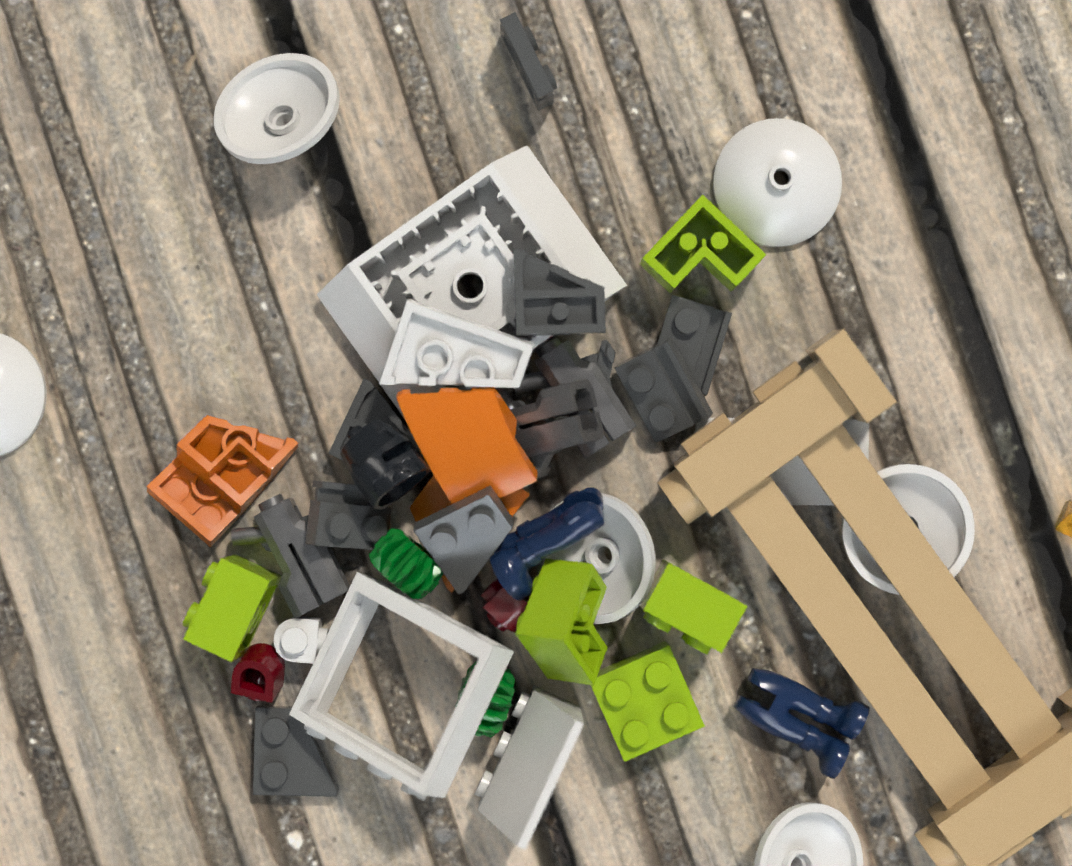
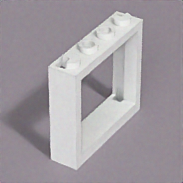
(336, 656)

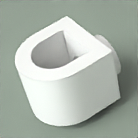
(300, 638)

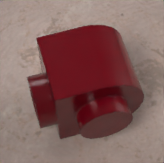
(502, 608)
(259, 673)

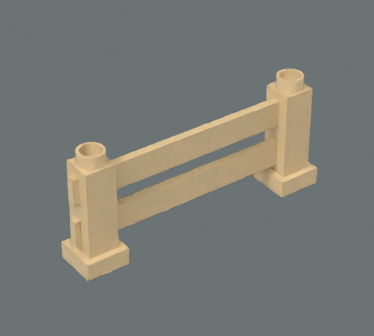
(801, 413)

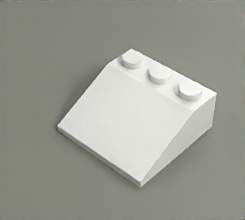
(529, 763)

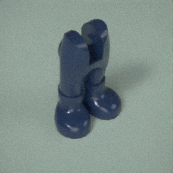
(543, 536)
(778, 721)

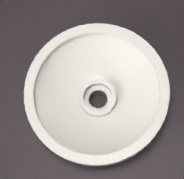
(276, 108)
(758, 205)
(21, 394)
(937, 511)
(632, 562)
(810, 837)

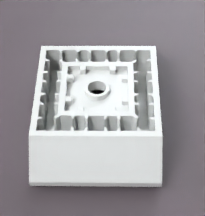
(462, 234)

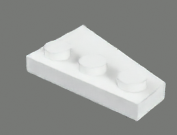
(451, 350)

